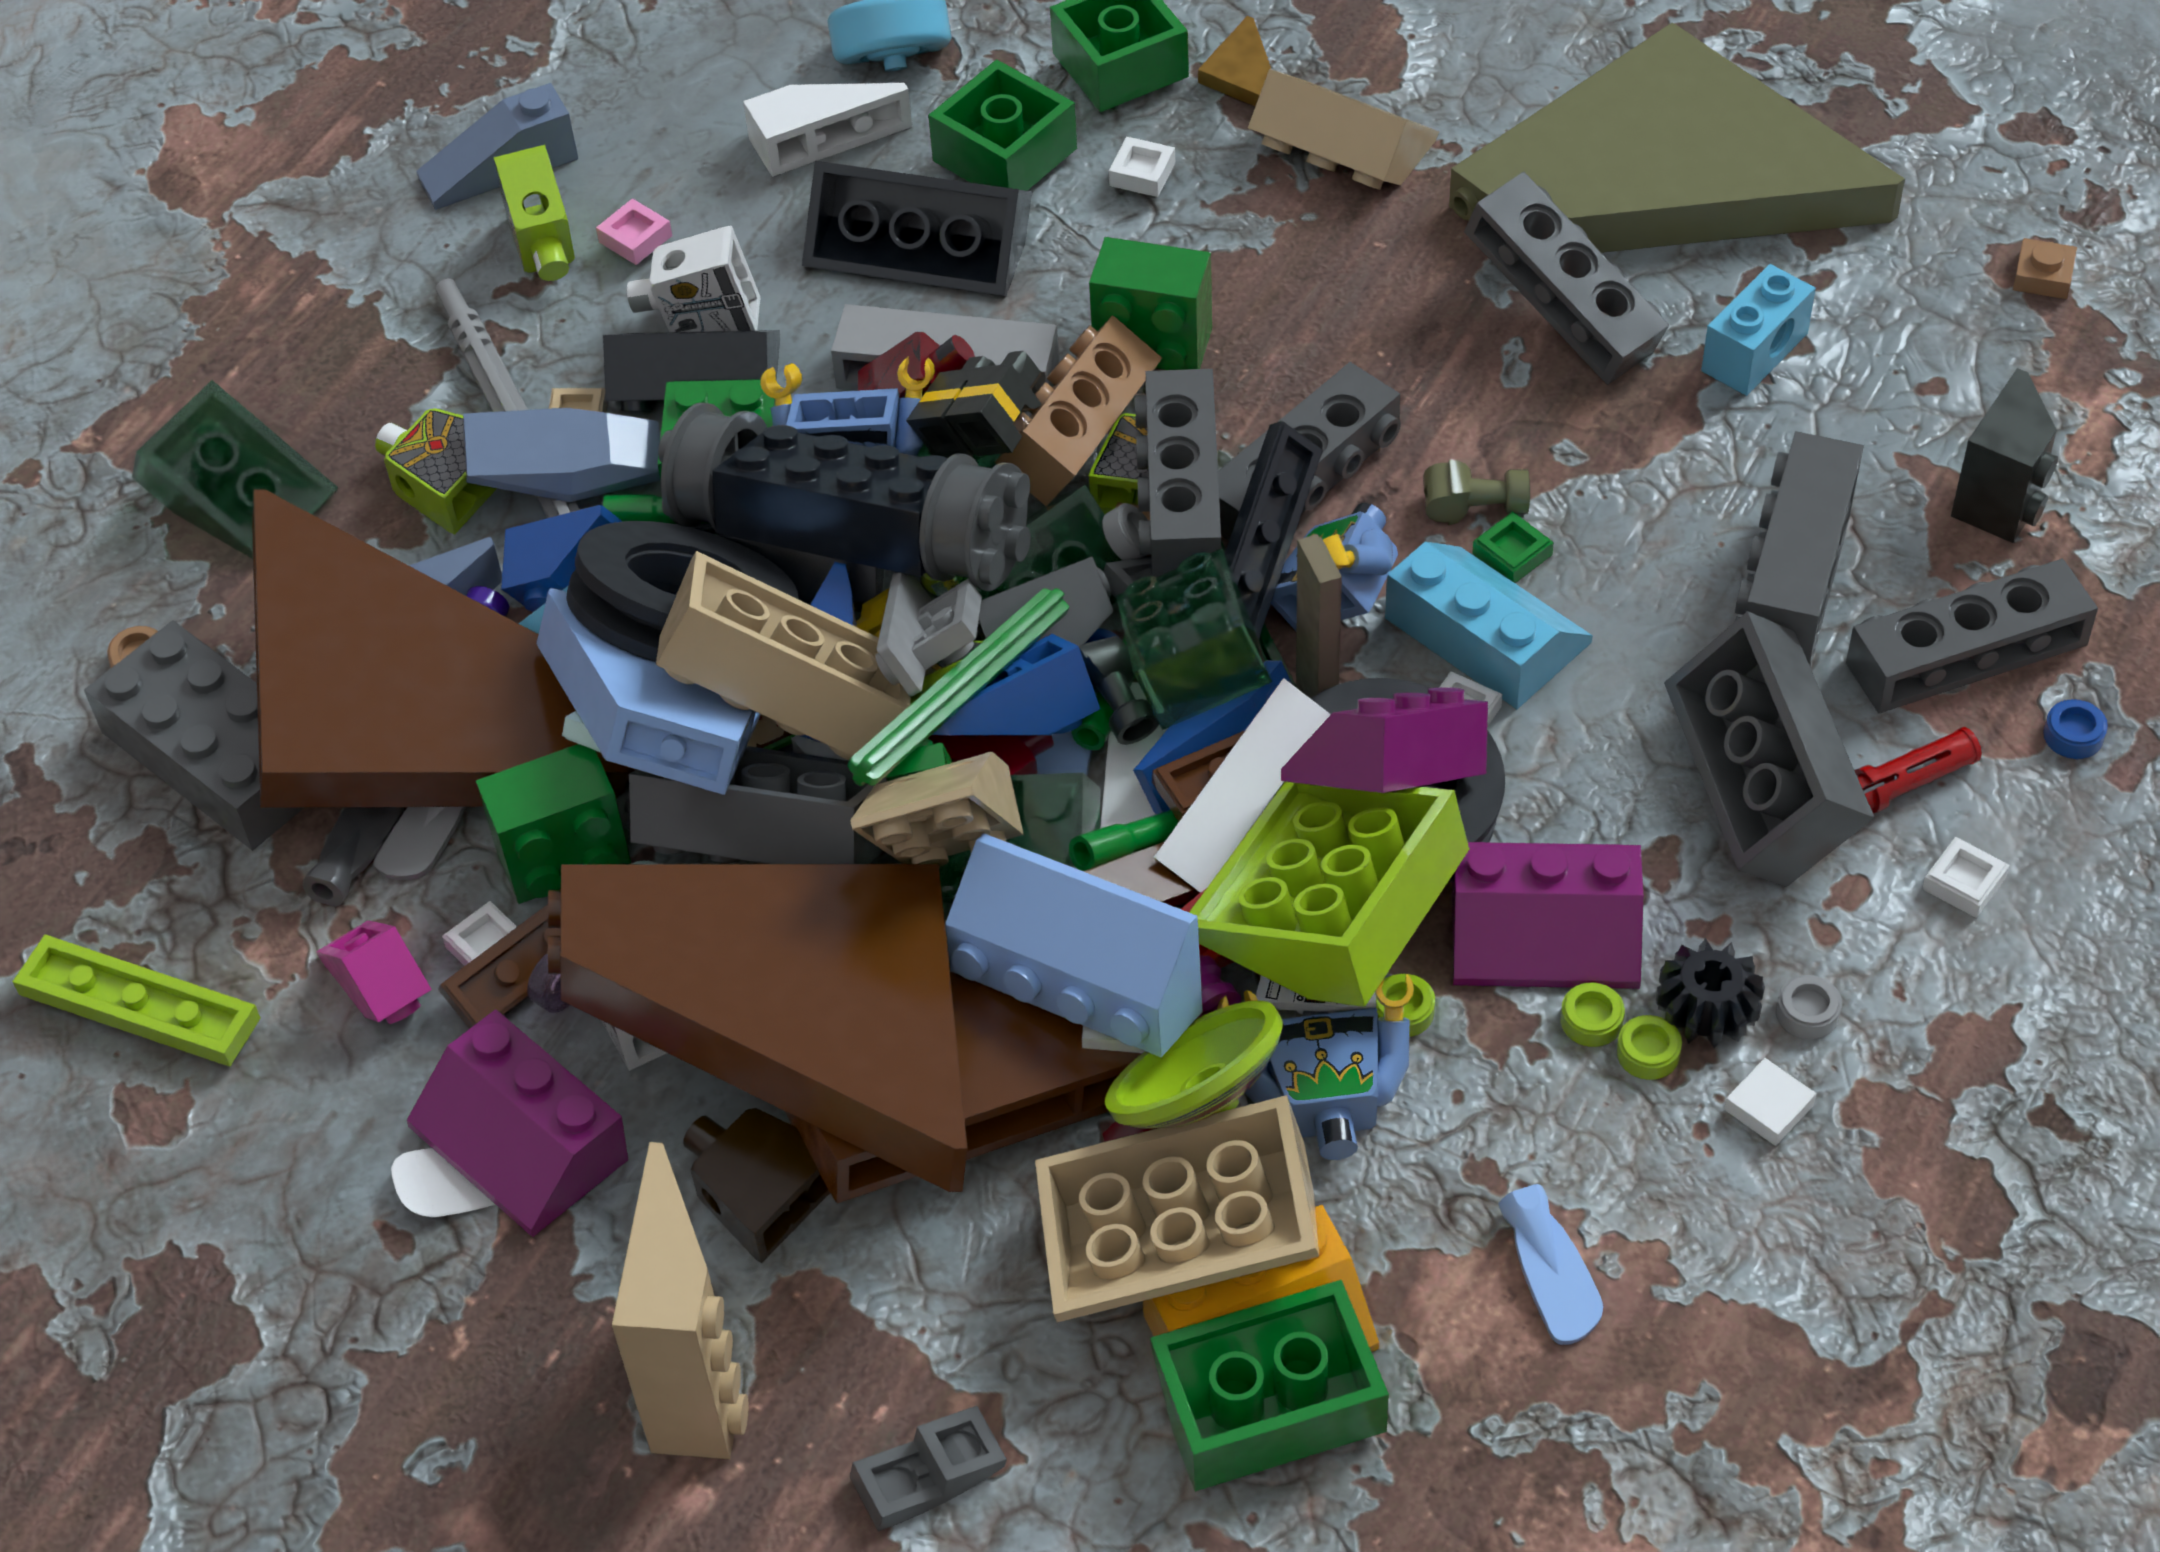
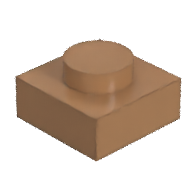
(2045, 268)

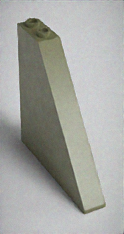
(1682, 153)

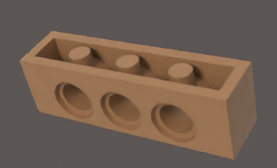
(1080, 406)

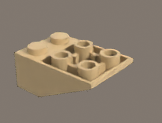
(940, 810)

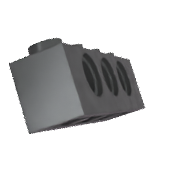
(1539, 269)
(1344, 417)
(1181, 467)
(1970, 635)

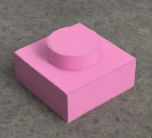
(634, 231)

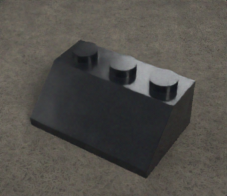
(643, 362)

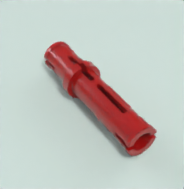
(1949, 752)

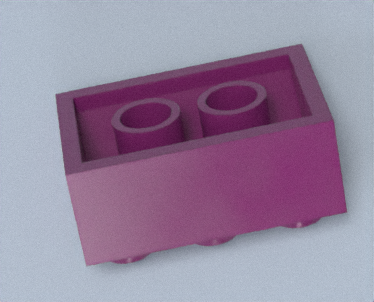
(1396, 743)
(1548, 915)
(517, 1123)

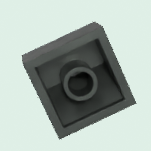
(2008, 463)

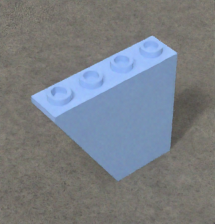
(639, 710)

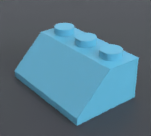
(1480, 621)

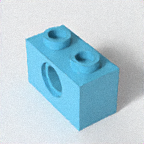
(1758, 329)

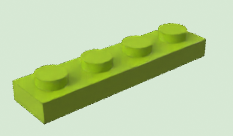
(137, 1000)

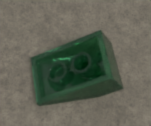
(213, 461)

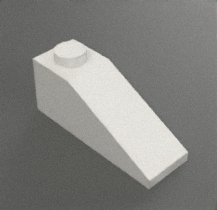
(821, 120)

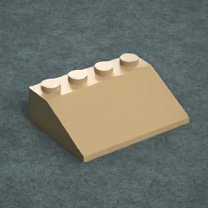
(1176, 1208)
(674, 1328)

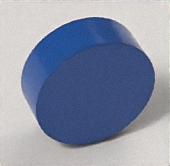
(2075, 729)

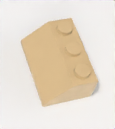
(1339, 130)

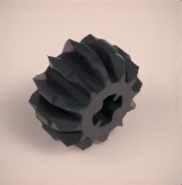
(1710, 993)

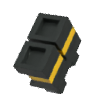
(976, 406)

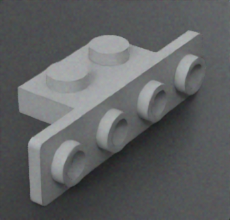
(924, 630)

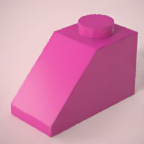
(376, 971)

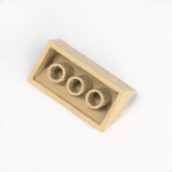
(777, 657)

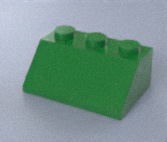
(1270, 1385)

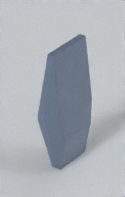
(560, 452)

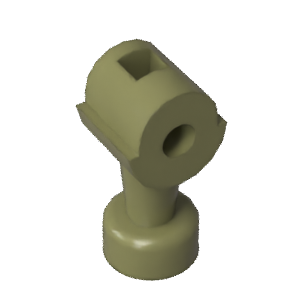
(1452, 491)

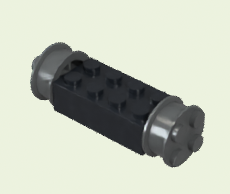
(845, 497)

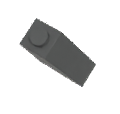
(1085, 593)

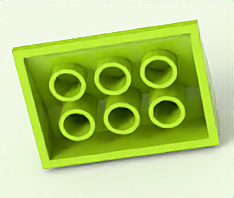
(1332, 886)

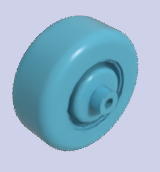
(888, 31)

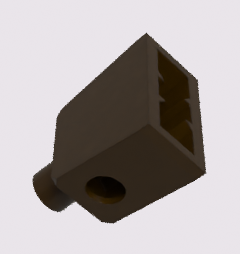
(755, 1177)

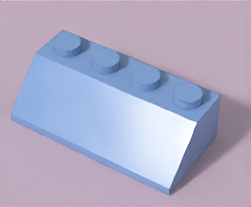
(1076, 945)

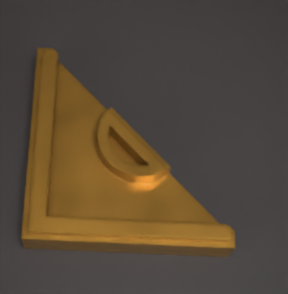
(1238, 64)

